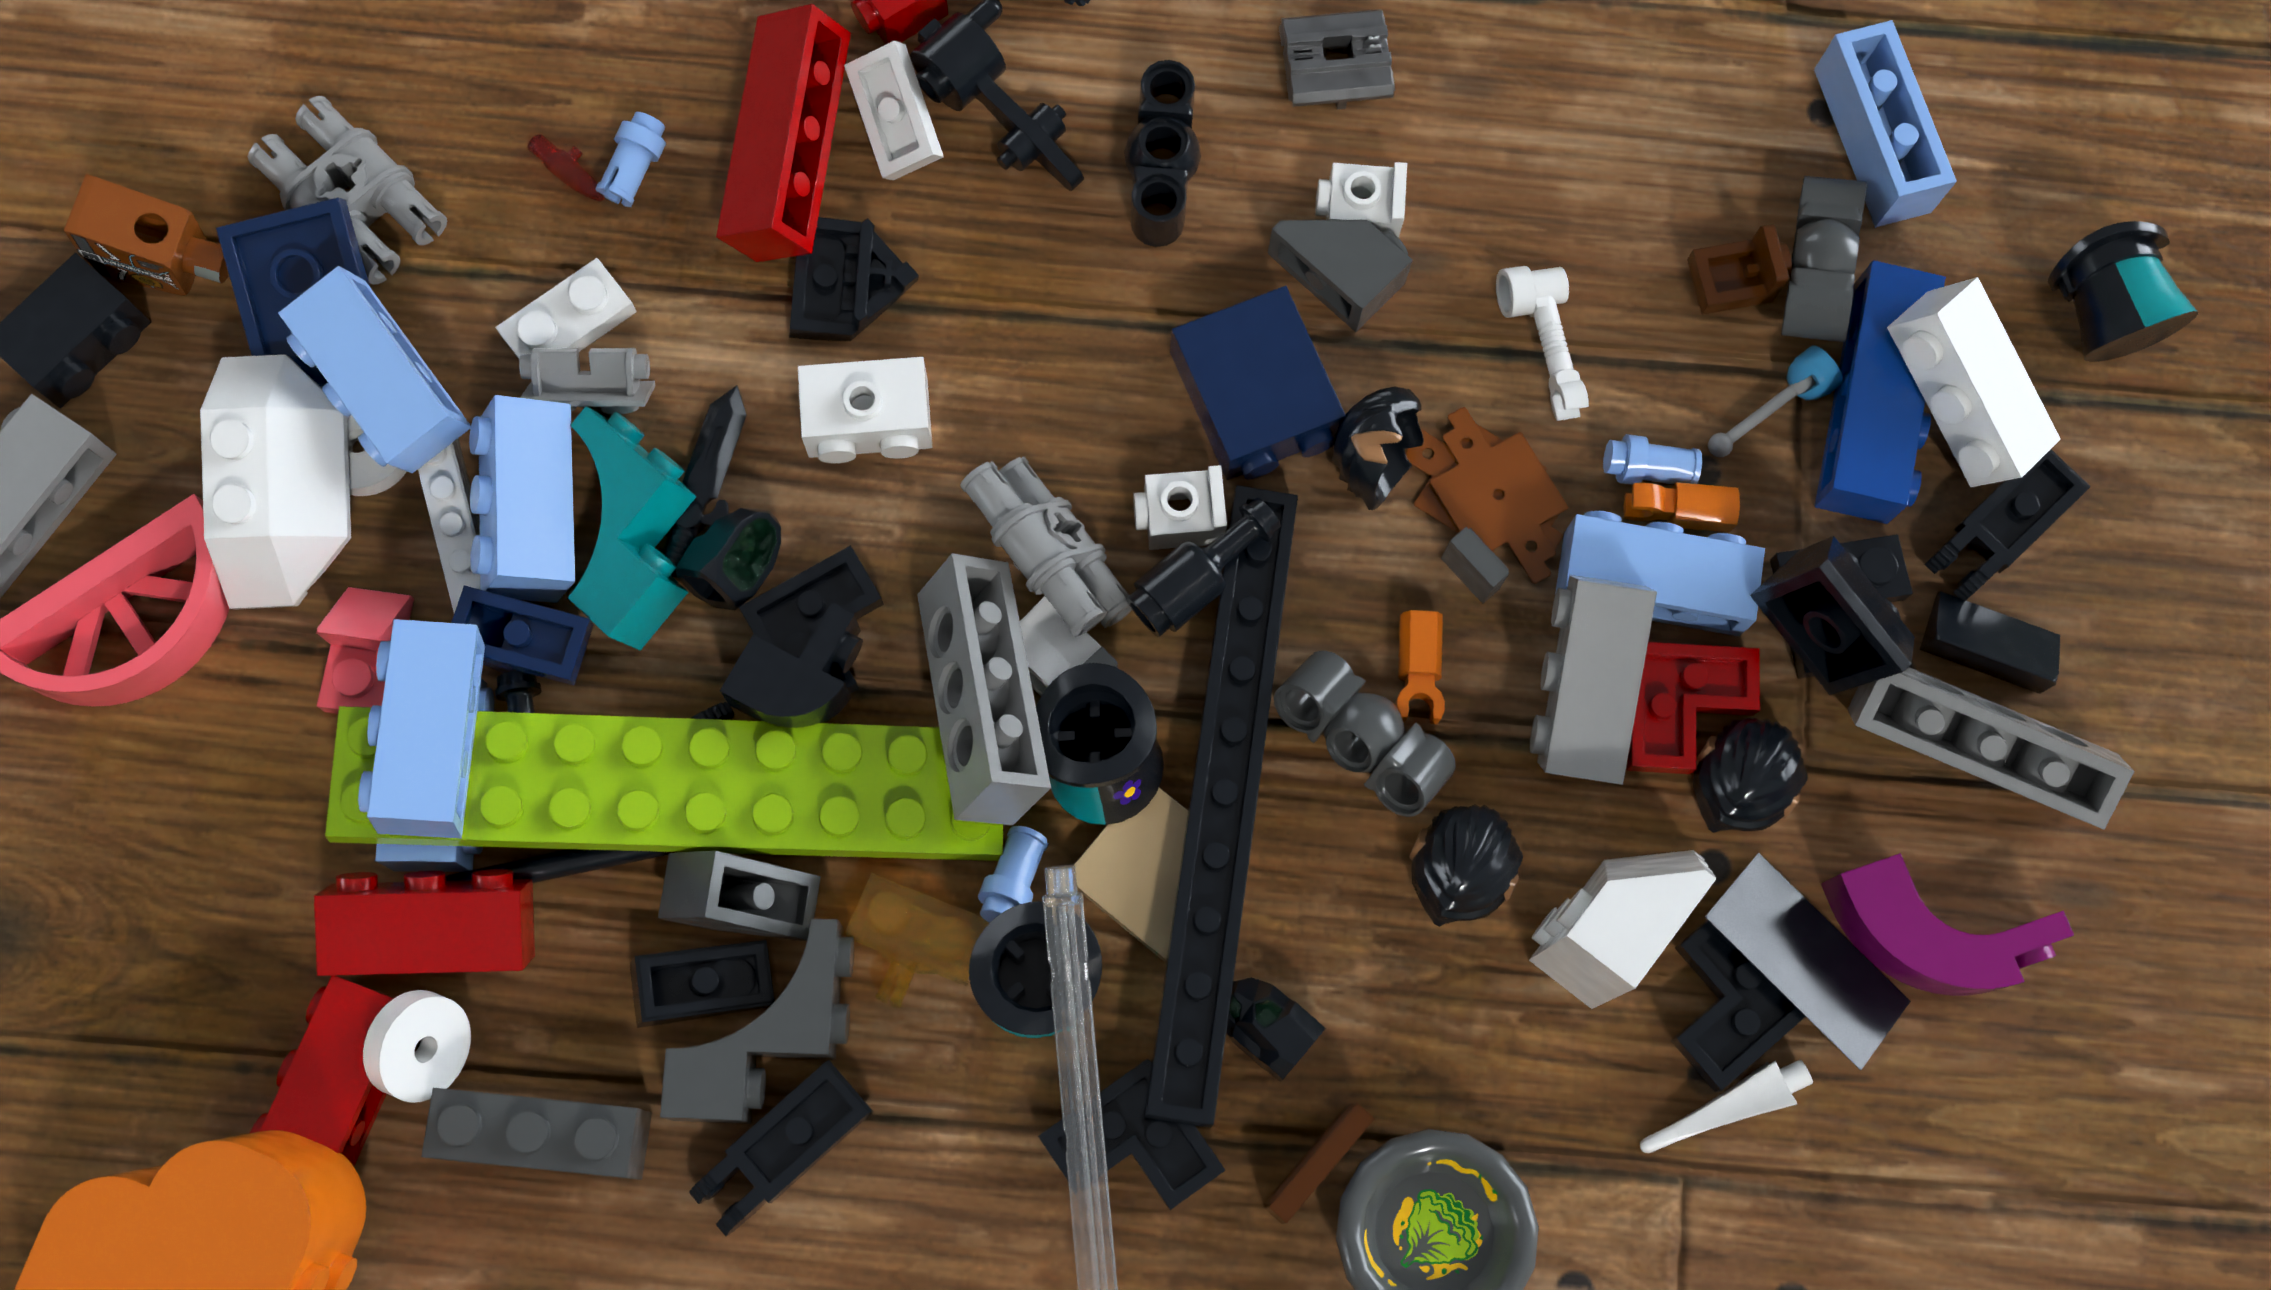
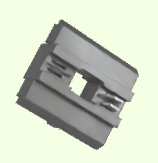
(1322, 81)

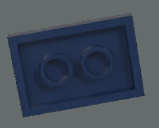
(281, 258)

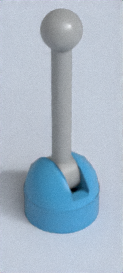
(1808, 377)

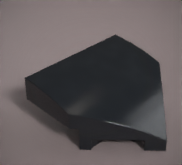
(845, 281)

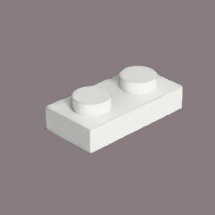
(893, 110)
(569, 313)

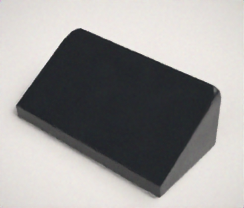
(1992, 643)

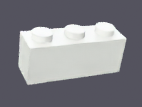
(1974, 383)

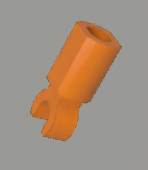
(1685, 505)
(1421, 661)

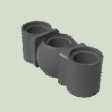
(1824, 258)
(1365, 733)

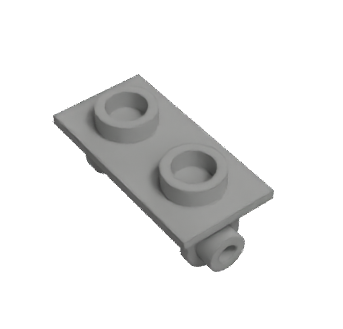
(609, 384)

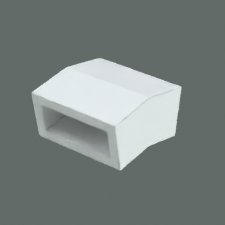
(1051, 645)

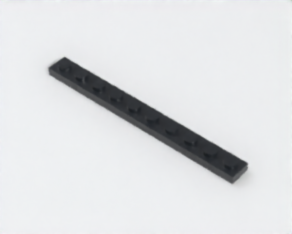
(1220, 824)

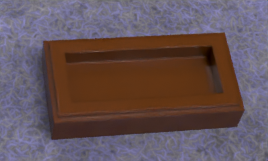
(1318, 1162)

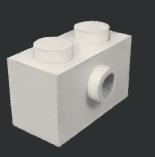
(865, 409)

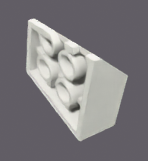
(1620, 923)

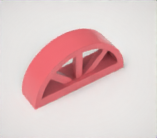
(104, 585)

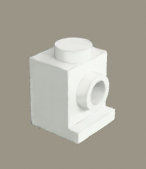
(1380, 186)
(1199, 523)

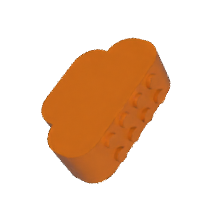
(212, 1218)

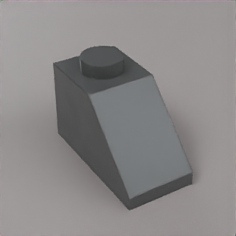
(1342, 264)
(738, 895)

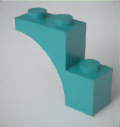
(629, 580)

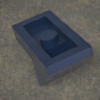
(525, 635)

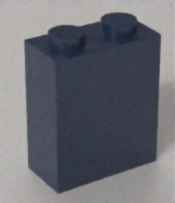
(1257, 384)

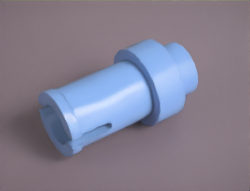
(637, 146)
(1638, 460)
(1013, 873)

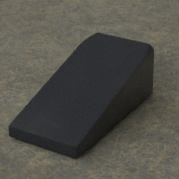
(701, 982)

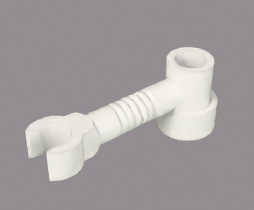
(1536, 294)

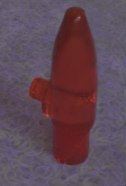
(565, 166)

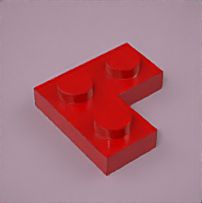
(1675, 687)

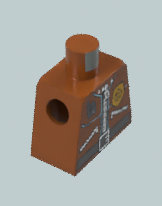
(141, 238)

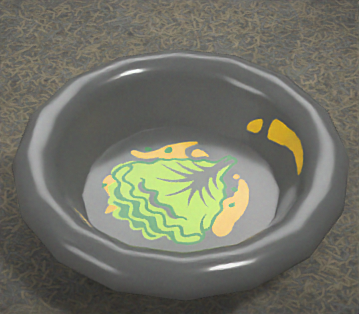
(1436, 1217)

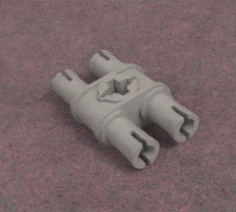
(353, 162)
(1047, 545)

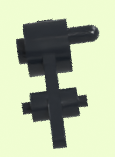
(962, 63)

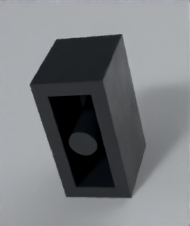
(69, 331)

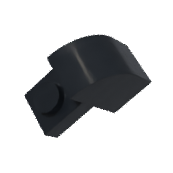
(792, 689)

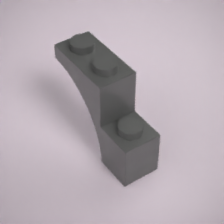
(806, 1022)

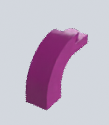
(1906, 941)

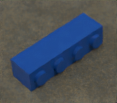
(1878, 407)

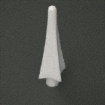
(1756, 1094)

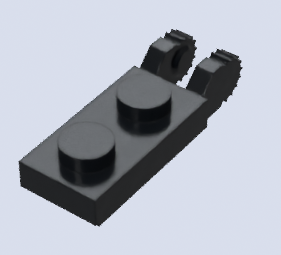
(2011, 520)
(786, 1143)

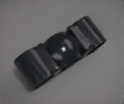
(1168, 128)

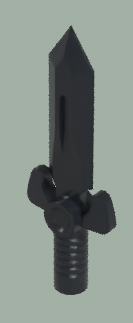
(707, 471)

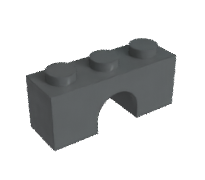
(537, 1133)

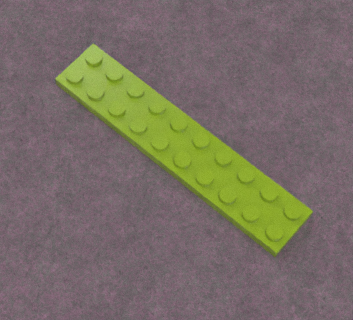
(686, 788)

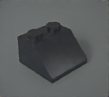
(1835, 618)

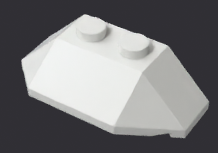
(272, 480)

